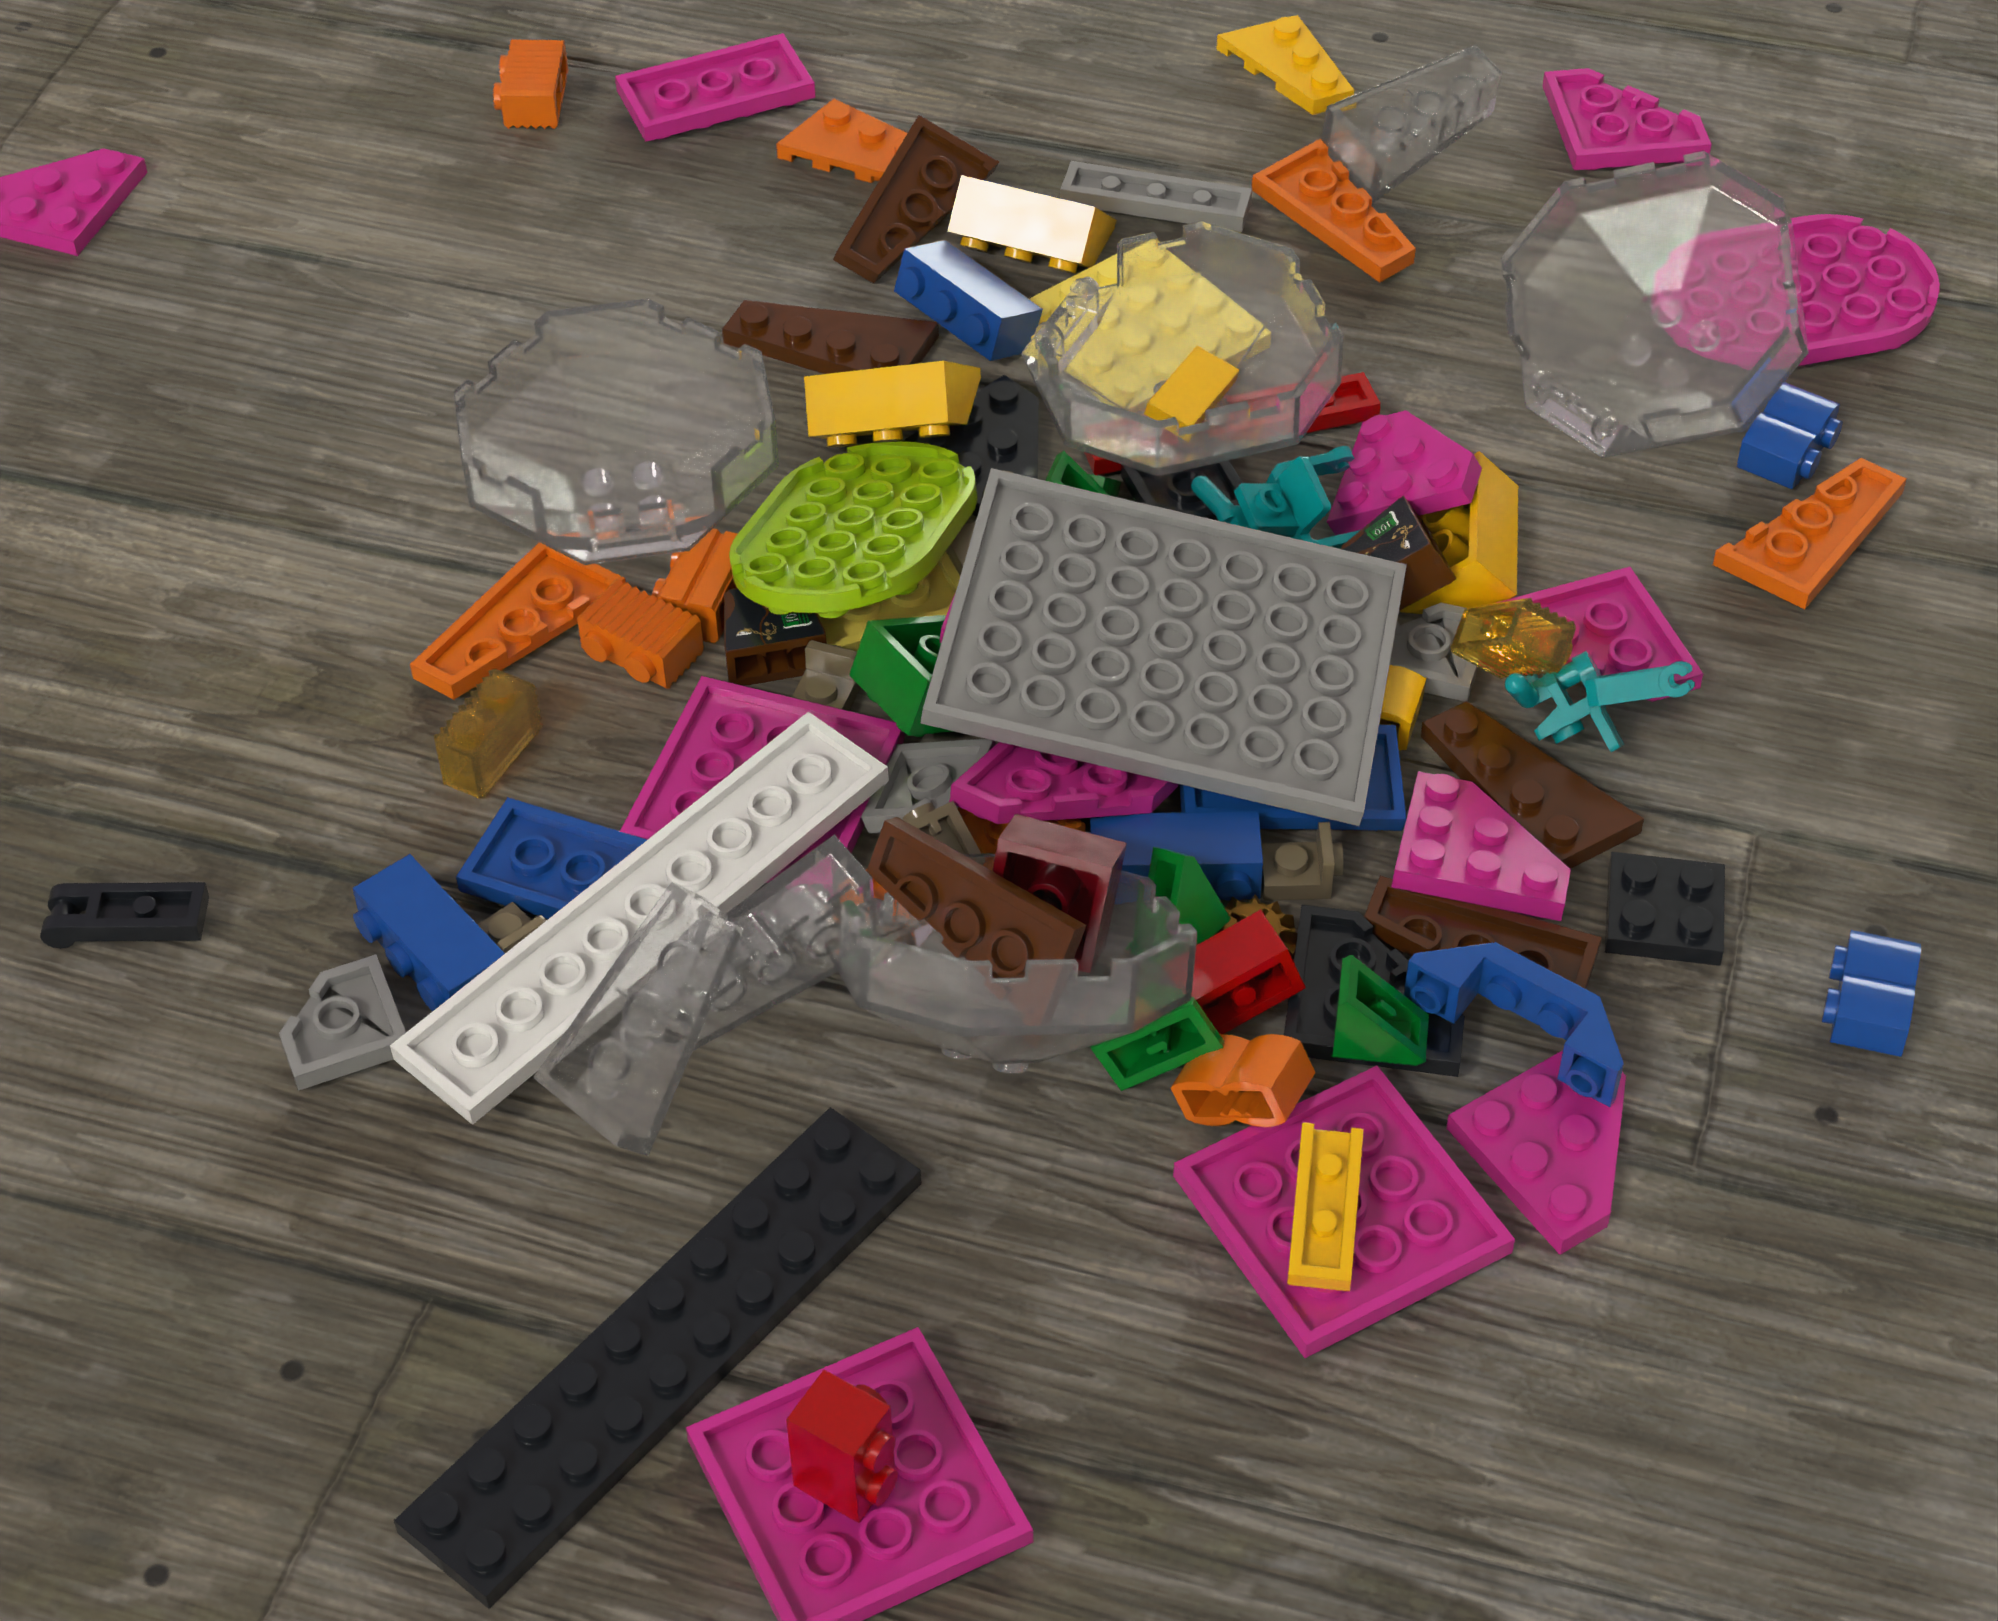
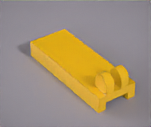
(1325, 1208)

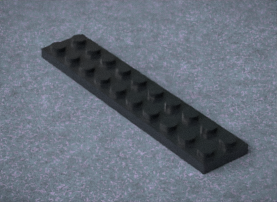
(655, 1358)

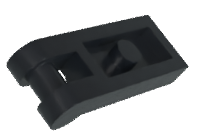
(125, 912)

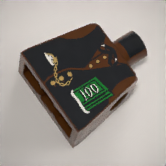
(1404, 538)
(765, 644)

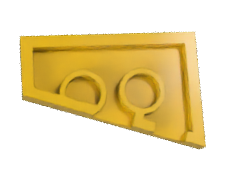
(1292, 59)

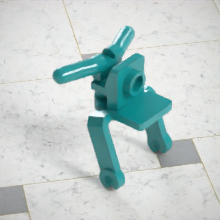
(1288, 501)
(1600, 691)

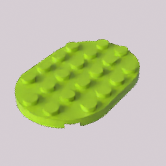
(853, 528)

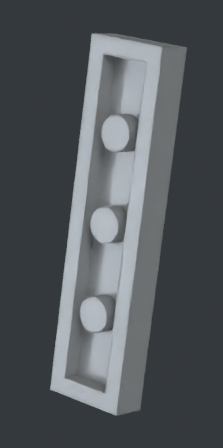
(1157, 195)

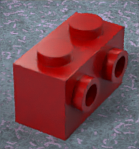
(1243, 972)
(842, 1446)

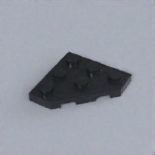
(997, 434)
(1321, 944)

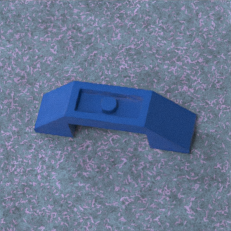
(1451, 978)

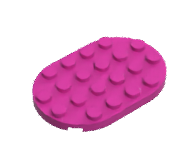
(1860, 287)

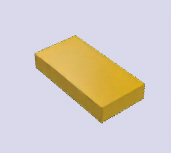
(1192, 388)

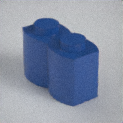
(1790, 436)
(1873, 993)

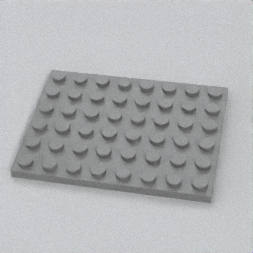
(1169, 646)

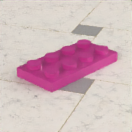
(715, 87)

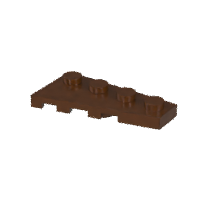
(910, 198)
(829, 338)
(1532, 787)
(969, 904)
(1430, 923)

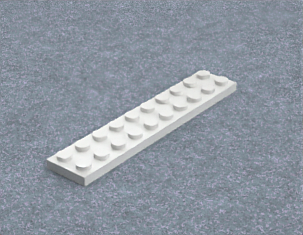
(720, 847)

